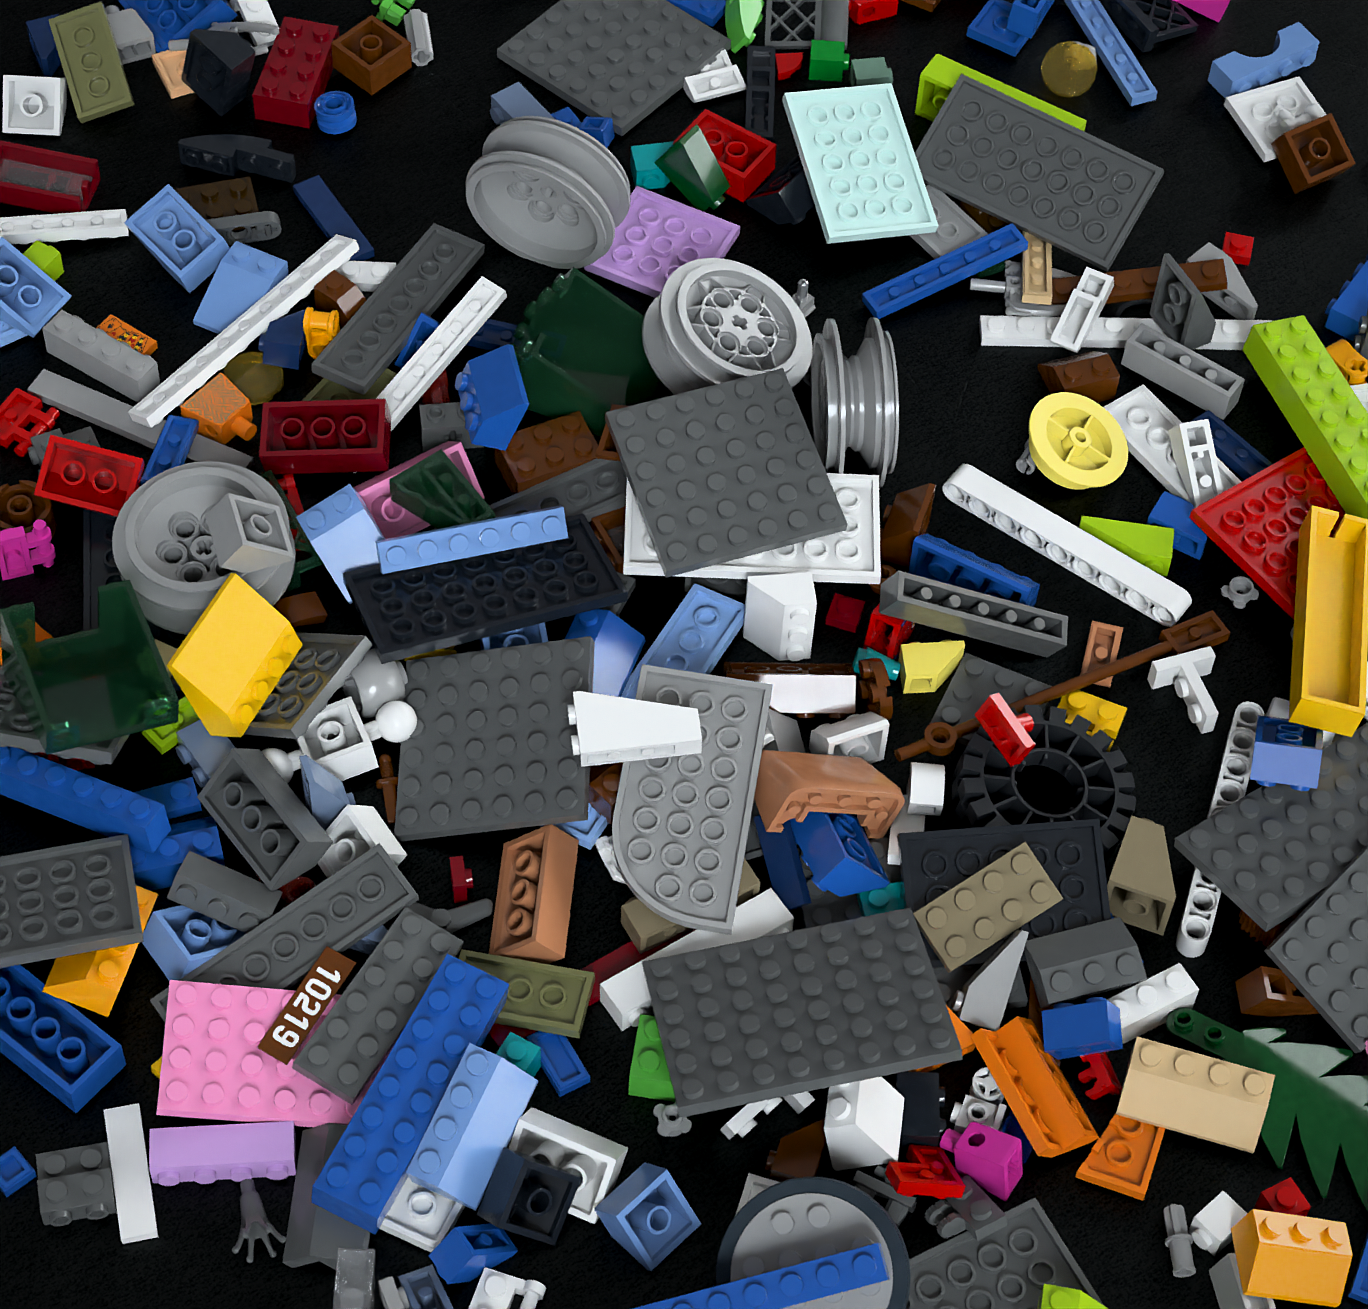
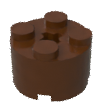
(22, 508)

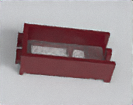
(46, 179)

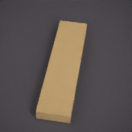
(1036, 271)

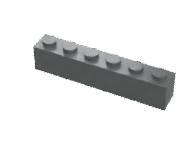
(973, 614)

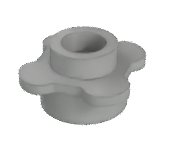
(1242, 585)
(665, 1125)

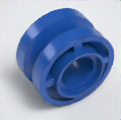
(335, 112)

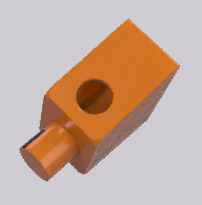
(221, 411)

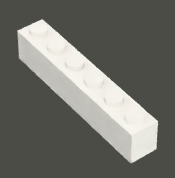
(627, 993)

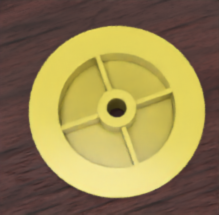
(1076, 441)

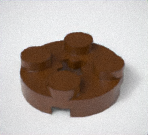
(874, 687)

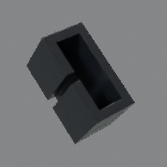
(921, 1108)

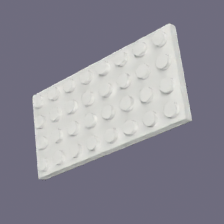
(834, 558)

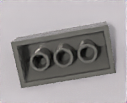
(264, 818)

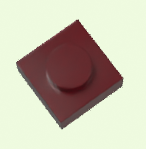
(845, 613)
(460, 878)

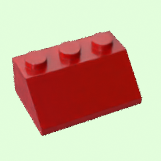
(88, 476)

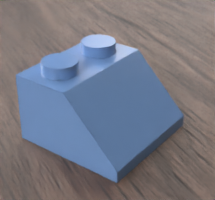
(648, 1215)

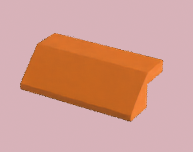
(1034, 1088)

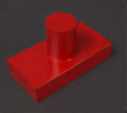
(1006, 729)

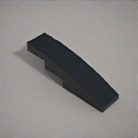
(760, 91)

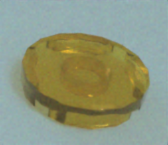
(1069, 69)
(254, 378)

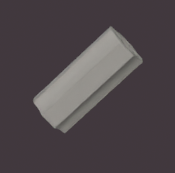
(419, 36)

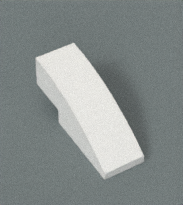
(1082, 309)

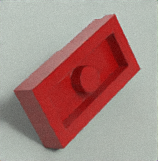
(1102, 1072)

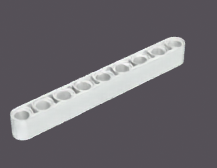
(1067, 545)
(1227, 787)

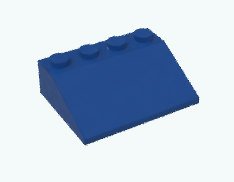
(178, 18)

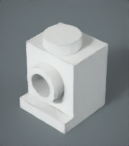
(977, 1111)

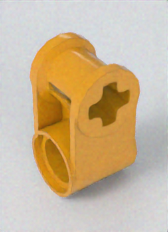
(319, 329)
(1349, 362)

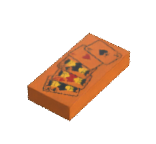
(124, 332)

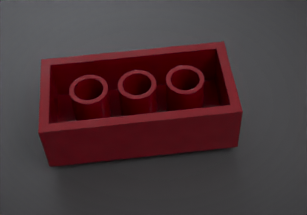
(295, 72)
(325, 436)

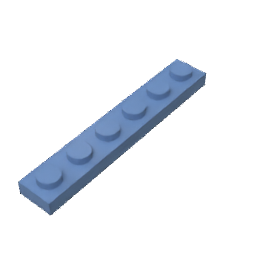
(1113, 51)
(471, 539)

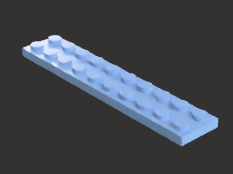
(688, 642)

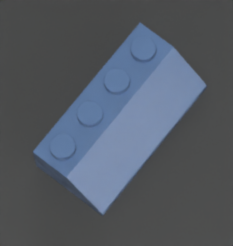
(471, 1127)

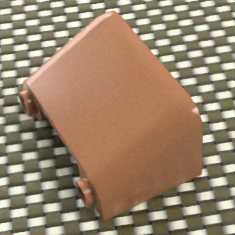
(805, 782)

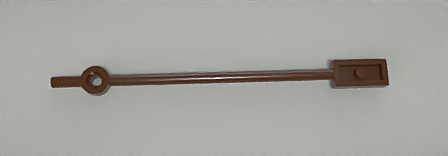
(1182, 638)

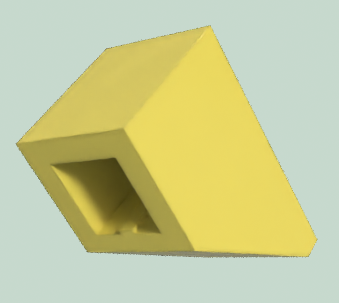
(928, 664)

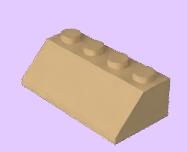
(1195, 1094)

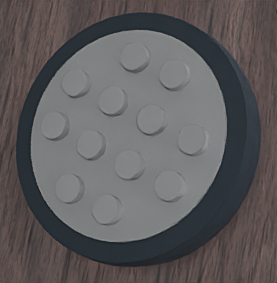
(811, 1221)

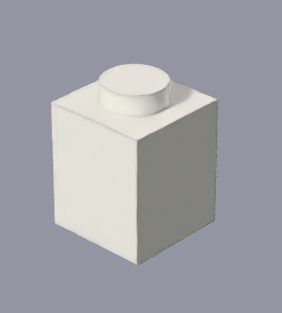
(1214, 1222)

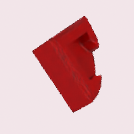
(787, 64)

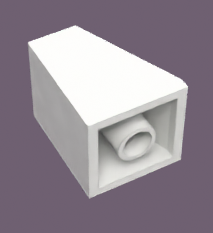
(863, 1123)

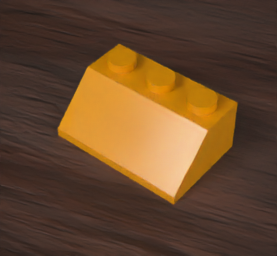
(1292, 1257)

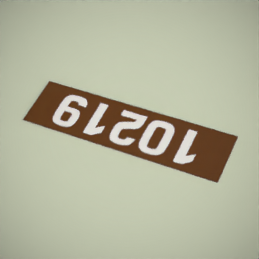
(306, 1005)

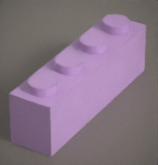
(222, 1152)

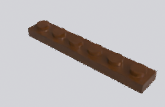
(1141, 282)

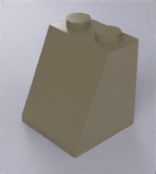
(1142, 878)

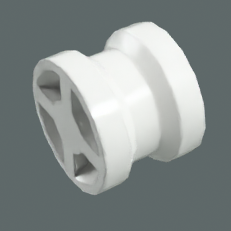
(984, 1080)

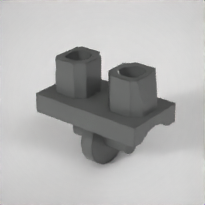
(897, 1204)

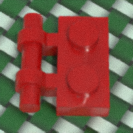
(16, 413)

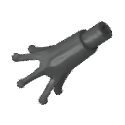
(254, 1221)

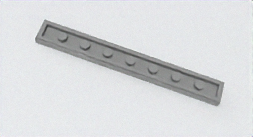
(114, 416)

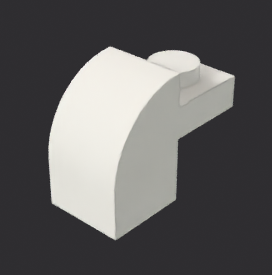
(925, 789)

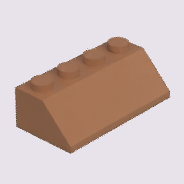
(535, 896)

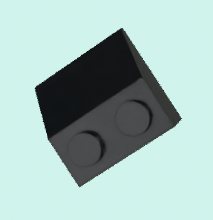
(528, 1196)

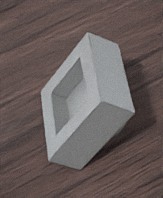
(391, 1296)

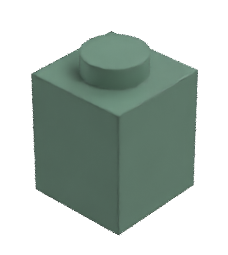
(869, 72)

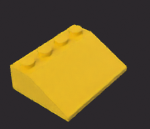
(233, 658)

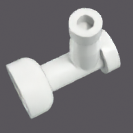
(1290, 122)

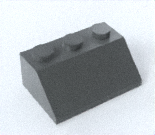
(1083, 962)

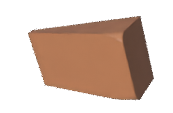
(1101, 648)

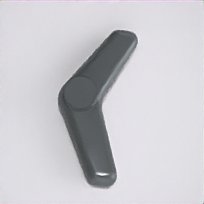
(457, 917)

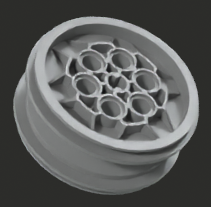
(548, 192)

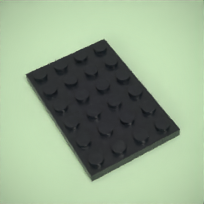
(1066, 850)

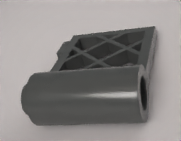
(830, 23)

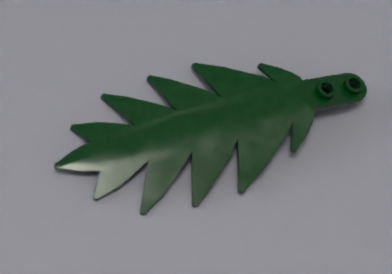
(1327, 1109)

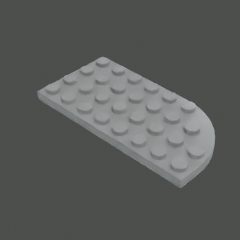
(688, 817)

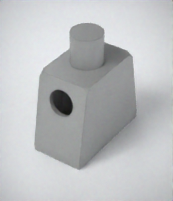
(131, 34)

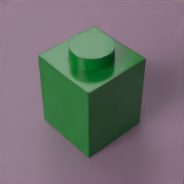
(827, 60)

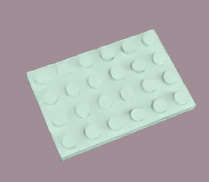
(859, 163)

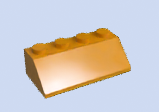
(96, 976)

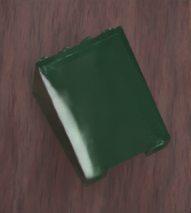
(582, 352)
(90, 681)

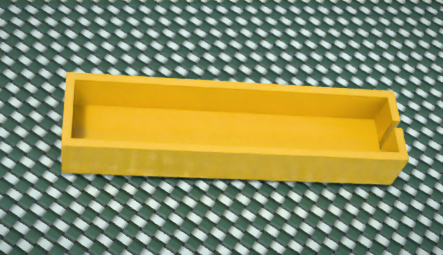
(1330, 624)

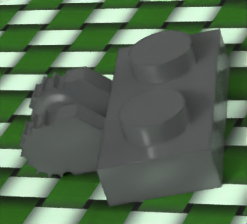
(971, 1213)

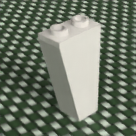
(630, 729)

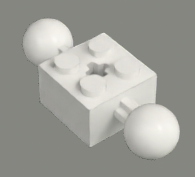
(342, 741)

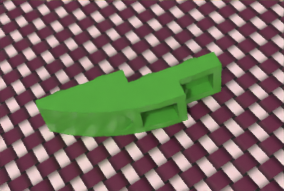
(741, 20)

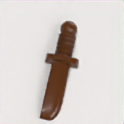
(388, 784)

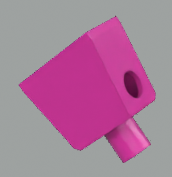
(987, 1157)

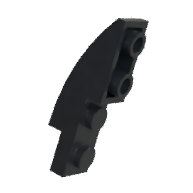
(231, 152)

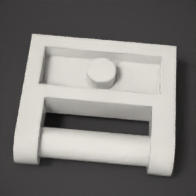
(498, 1290)

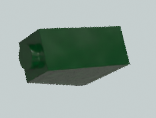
(695, 170)

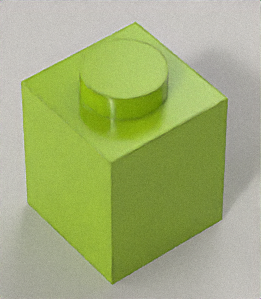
(45, 258)

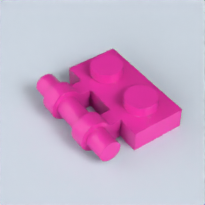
(15, 556)

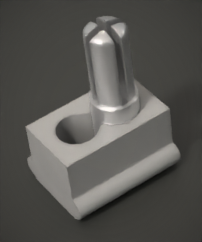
(803, 298)

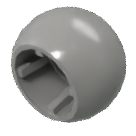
(375, 684)

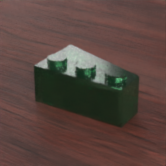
(439, 493)

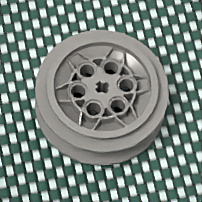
(723, 325)
(855, 400)
(153, 533)

